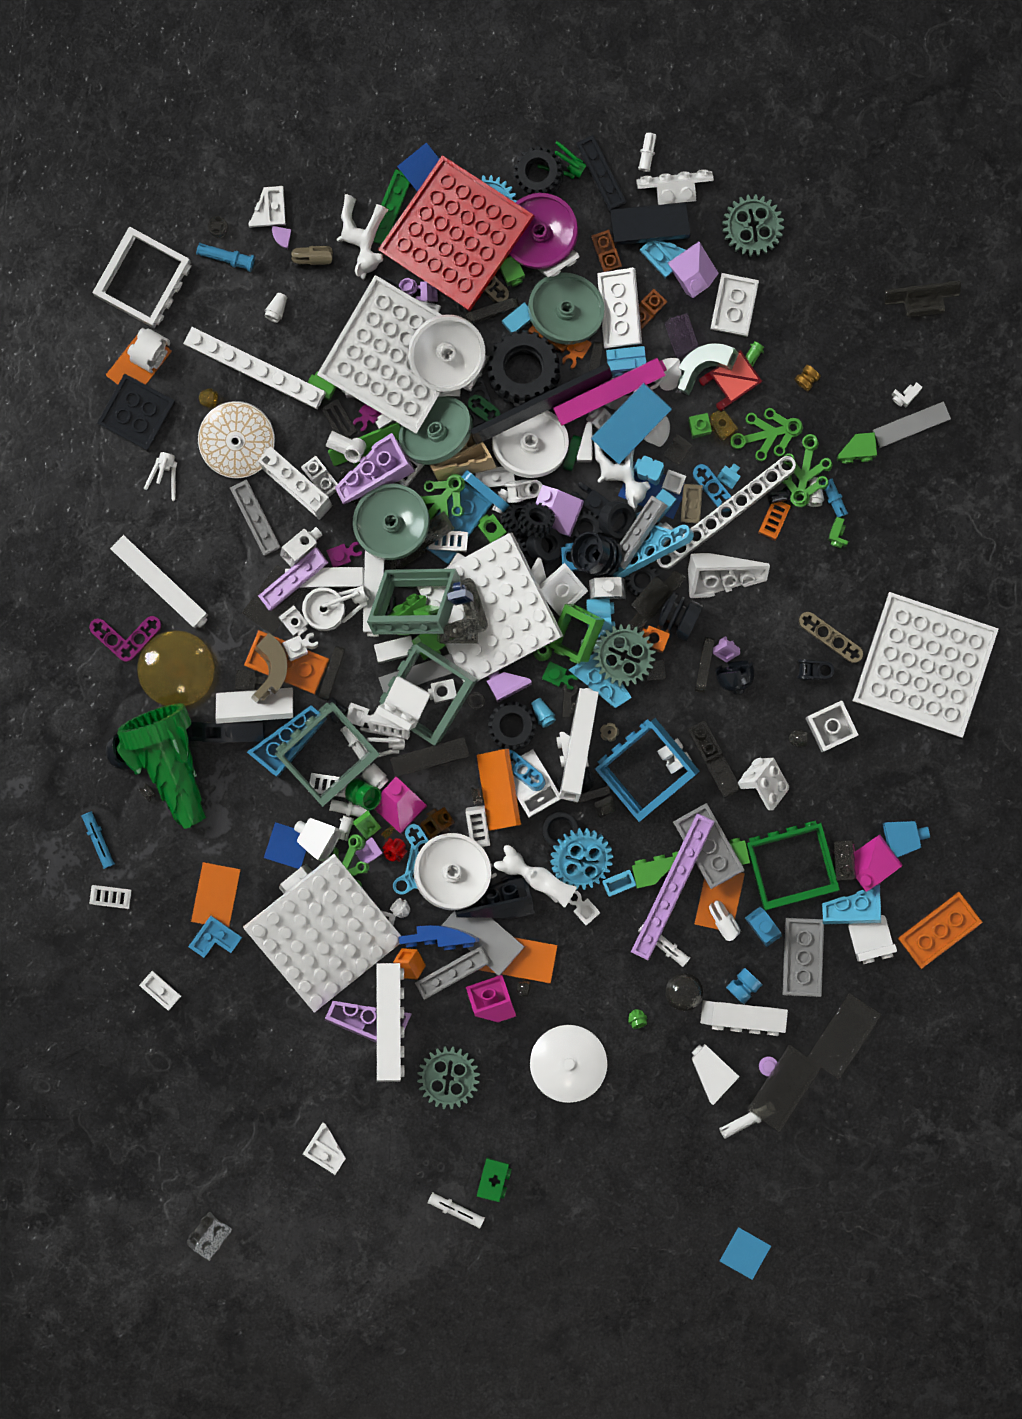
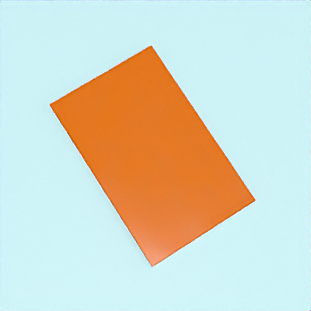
(124, 365)
(726, 892)
(215, 893)

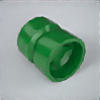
(363, 794)

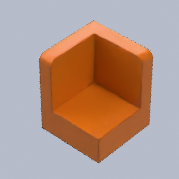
(411, 962)

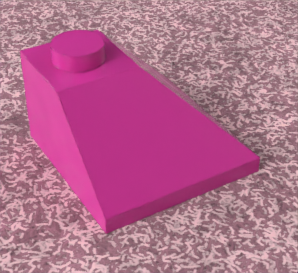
(399, 805)
(875, 863)
(491, 999)

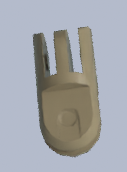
(312, 255)

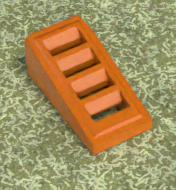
(767, 533)

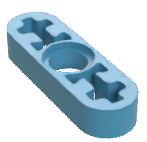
(700, 480)
(485, 491)
(525, 778)

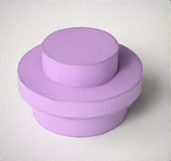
(408, 286)
(767, 1065)

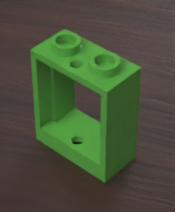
(595, 626)

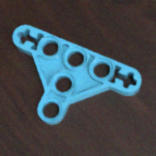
(656, 540)
(407, 877)

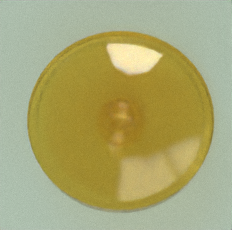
(175, 668)

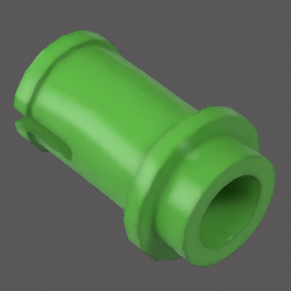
(754, 352)

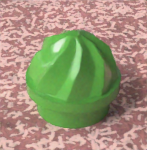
(637, 1019)

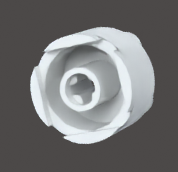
(148, 349)

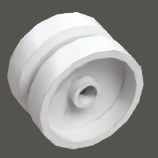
(323, 620)

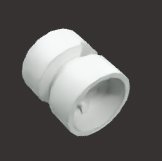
(673, 763)

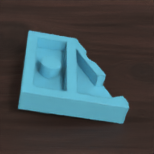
(659, 255)

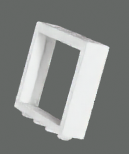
(116, 261)
(295, 483)

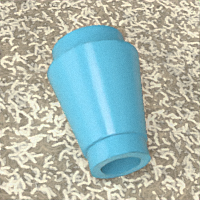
(543, 713)

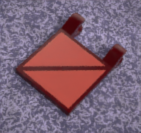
(733, 382)

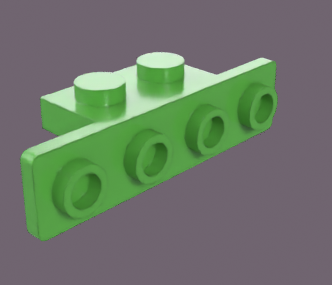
(370, 439)

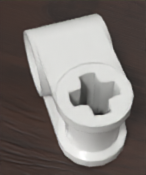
(520, 490)

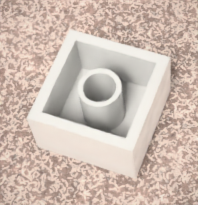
(831, 726)

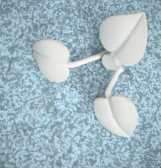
(669, 382)

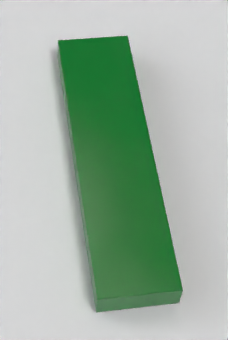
(393, 201)

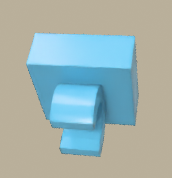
(729, 476)

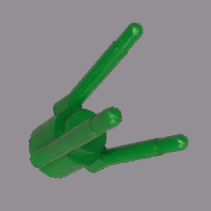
(575, 166)

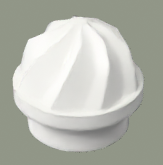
(400, 908)

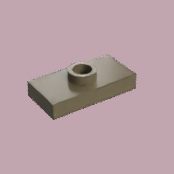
(691, 503)

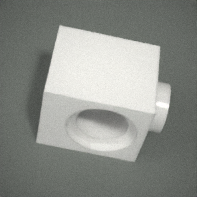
(449, 684)

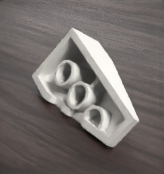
(716, 573)

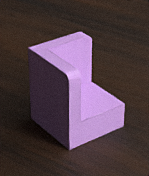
(369, 852)

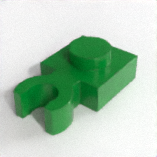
(556, 674)

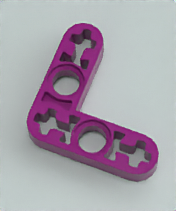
(122, 643)

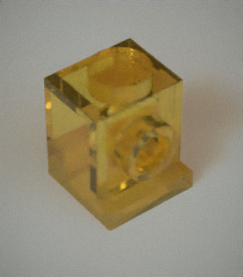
(725, 431)

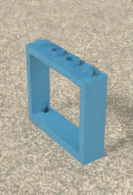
(618, 788)

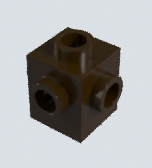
(437, 822)

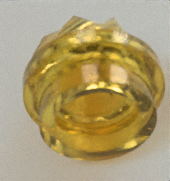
(208, 397)

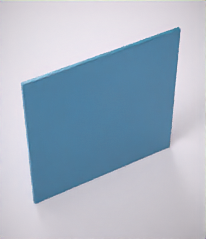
(745, 1253)

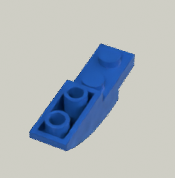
(445, 936)

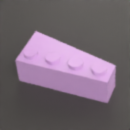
(358, 1019)

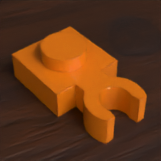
(576, 350)

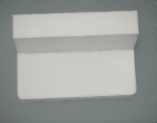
(393, 649)

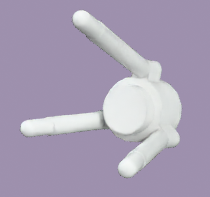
(164, 462)
(359, 595)
(393, 742)

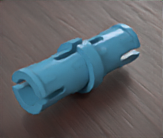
(835, 499)

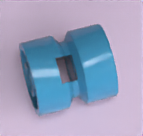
(744, 986)

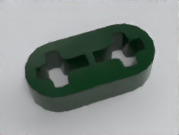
(484, 403)
(572, 453)

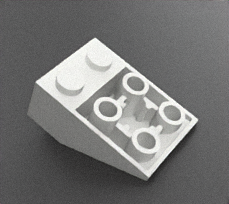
(532, 800)

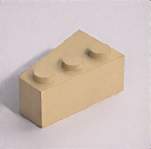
(471, 458)

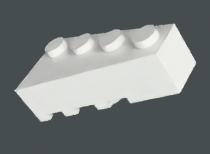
(744, 1017)

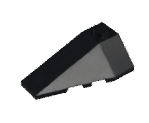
(503, 900)

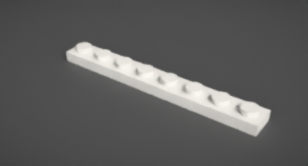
(254, 368)

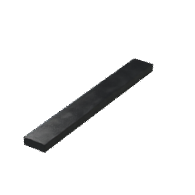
(541, 404)

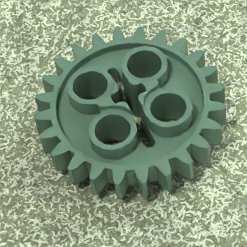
(769, 223)
(617, 671)
(466, 1080)

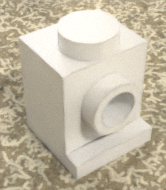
(286, 619)

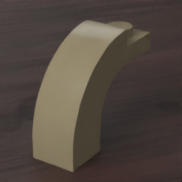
(276, 659)

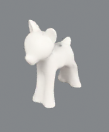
(367, 260)
(622, 472)
(536, 877)

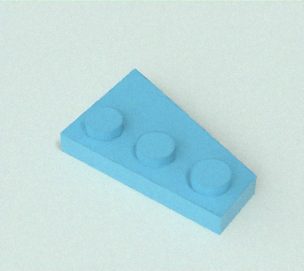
(589, 674)
(857, 908)

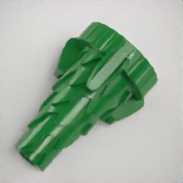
(161, 746)

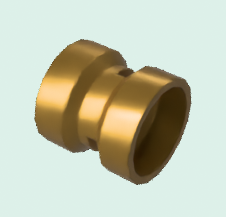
(807, 378)

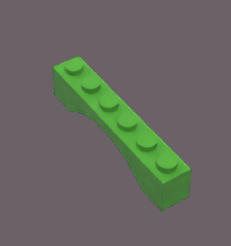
(650, 872)

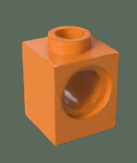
(663, 637)

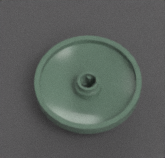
(566, 308)
(441, 433)
(381, 508)

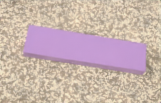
(293, 579)

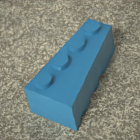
(266, 749)

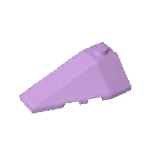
(381, 466)

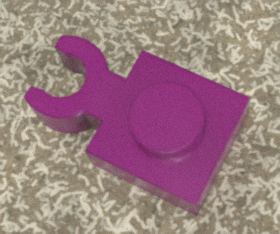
(368, 414)
(340, 555)

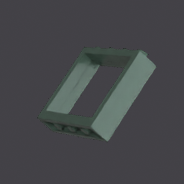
(412, 623)
(469, 682)
(349, 775)

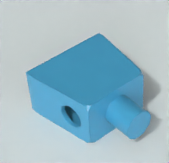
(904, 836)
(763, 926)

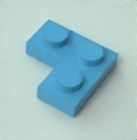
(214, 932)

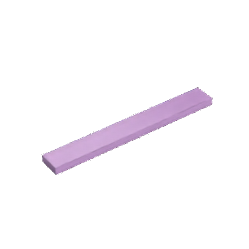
(672, 886)

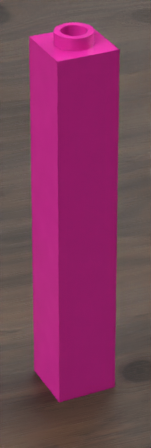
(609, 391)

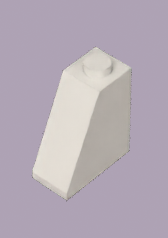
(713, 1073)

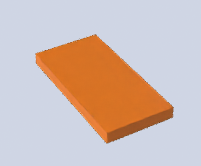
(302, 672)
(498, 789)
(940, 930)
(532, 963)

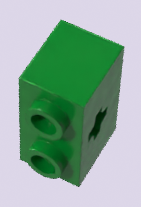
(491, 1168)

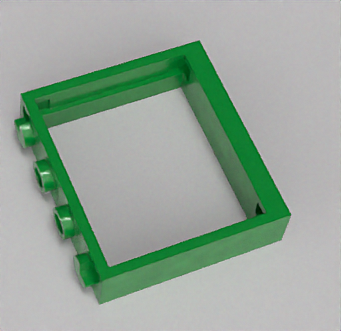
(791, 832)

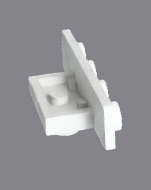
(675, 187)

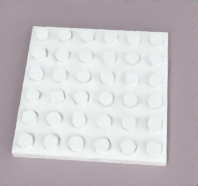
(373, 355)
(512, 605)
(925, 665)
(323, 933)

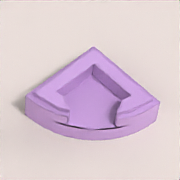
(281, 236)

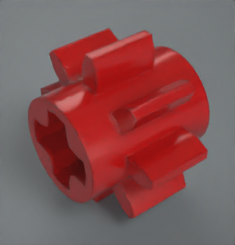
(394, 849)

